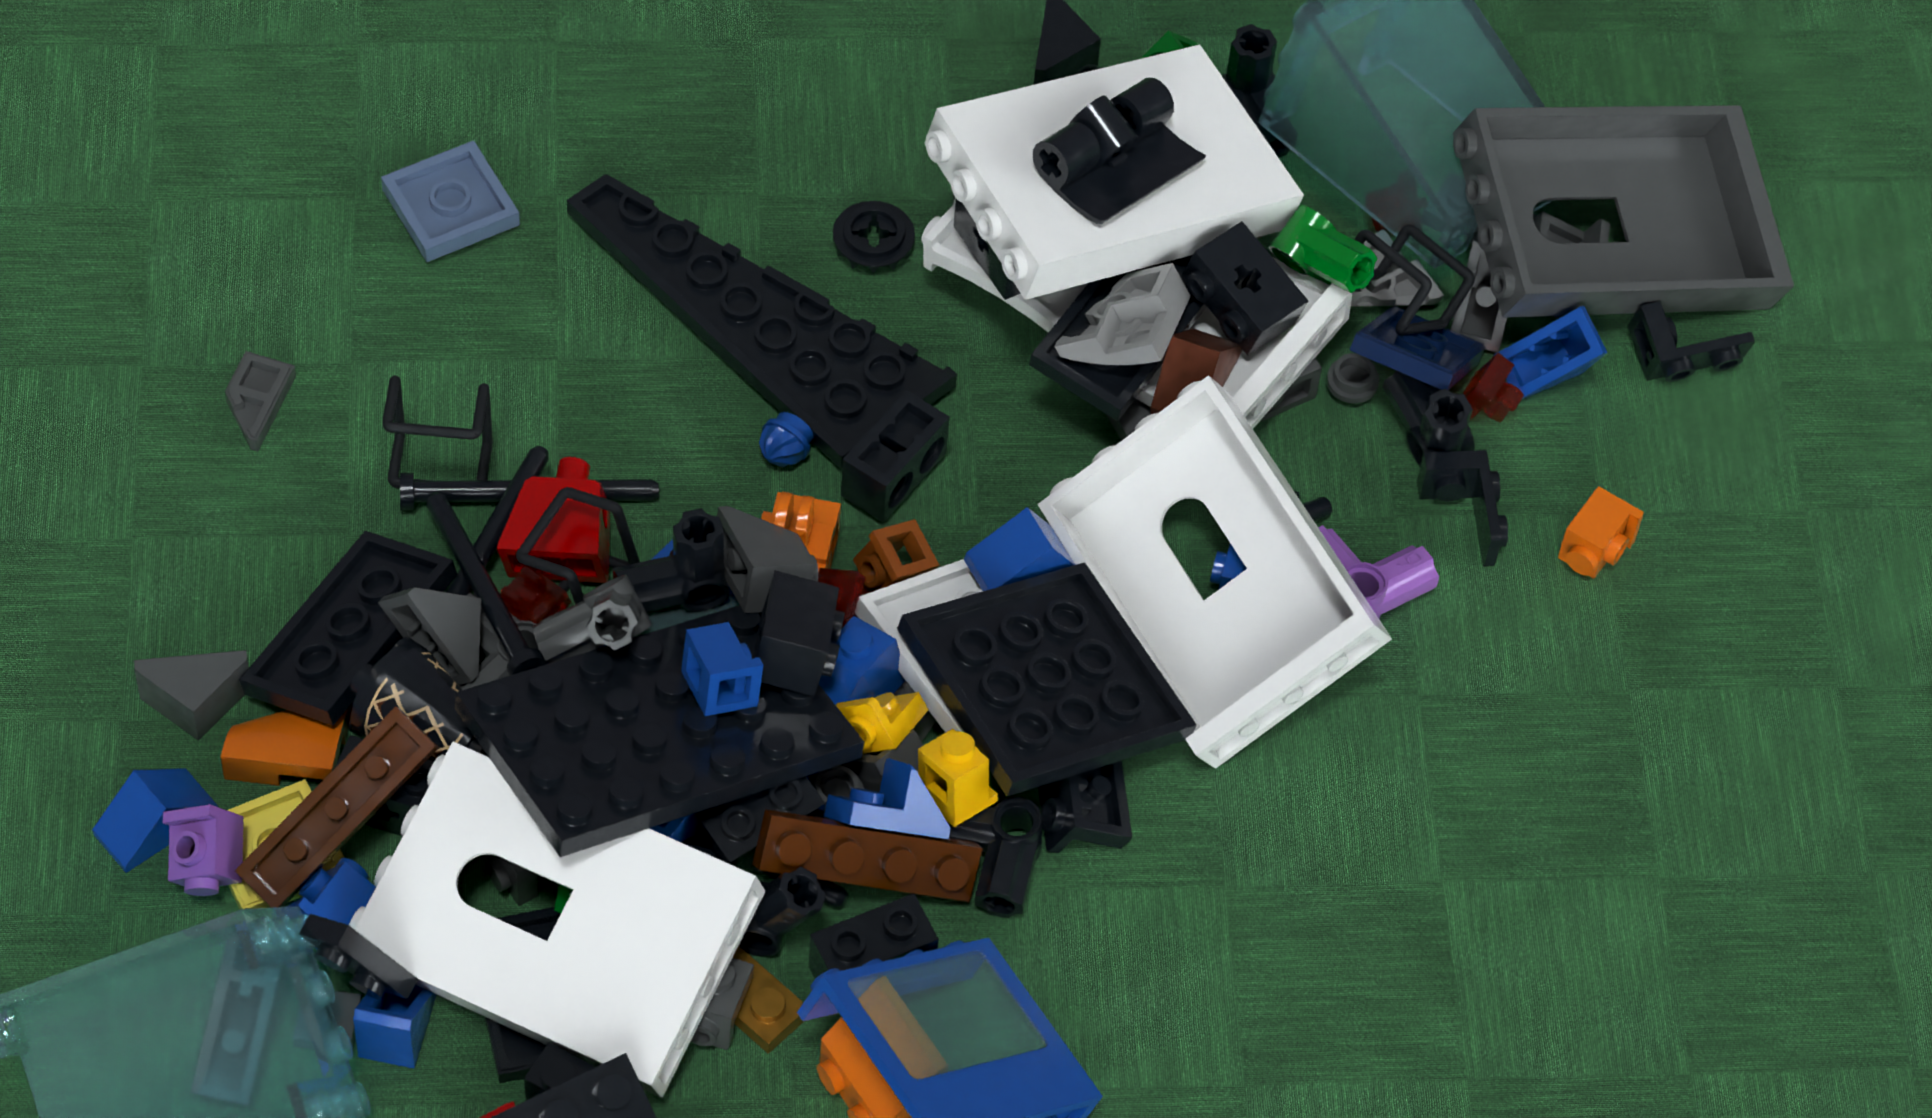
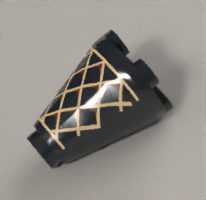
(419, 687)

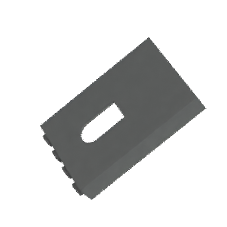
(1682, 190)

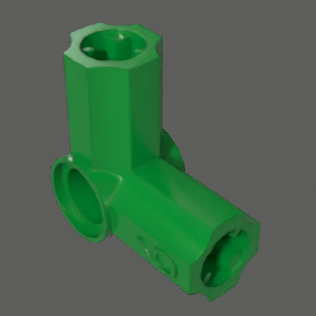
(1318, 250)

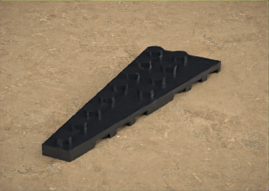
(761, 321)

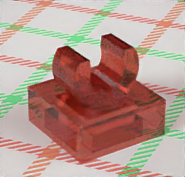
(1490, 392)
(534, 596)

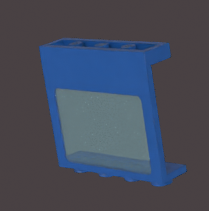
(956, 1035)

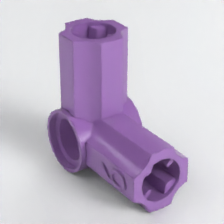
(1390, 579)

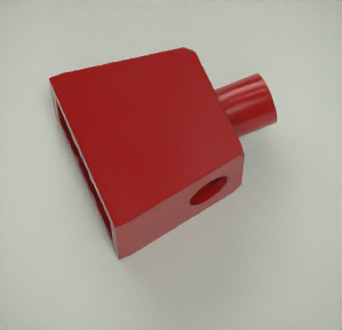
(575, 536)

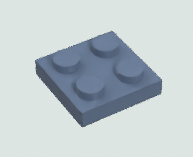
(450, 201)

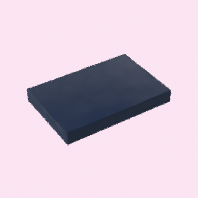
(1431, 356)

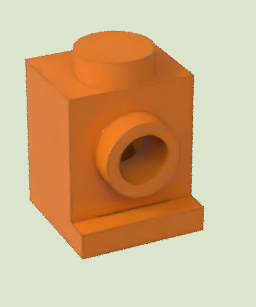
(1600, 533)

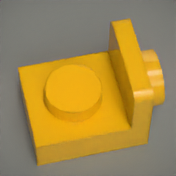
(884, 719)

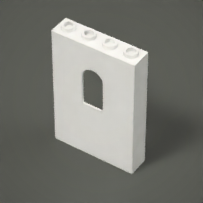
(1050, 246)
(1263, 636)
(626, 958)

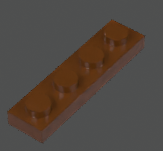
(337, 808)
(867, 856)

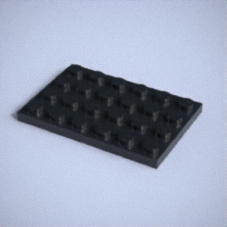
(624, 746)

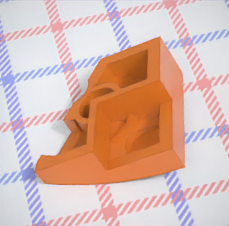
(281, 746)

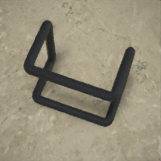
(1392, 255)
(394, 411)
(572, 580)

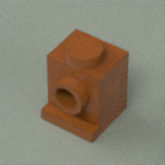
(880, 561)

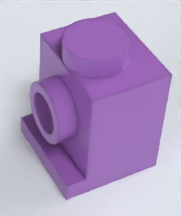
(204, 848)

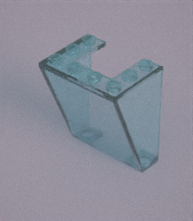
(1375, 103)
(189, 1028)

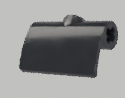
(1115, 152)

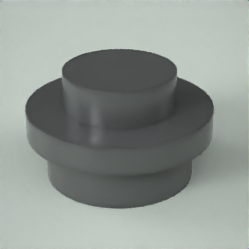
(1353, 378)

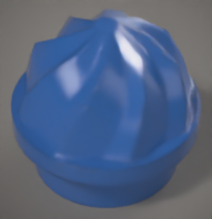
(785, 440)

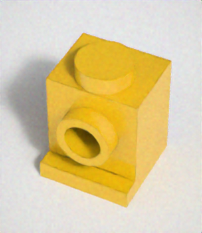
(961, 769)

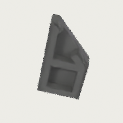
(257, 394)

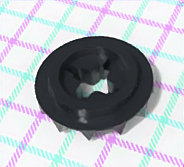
(894, 231)

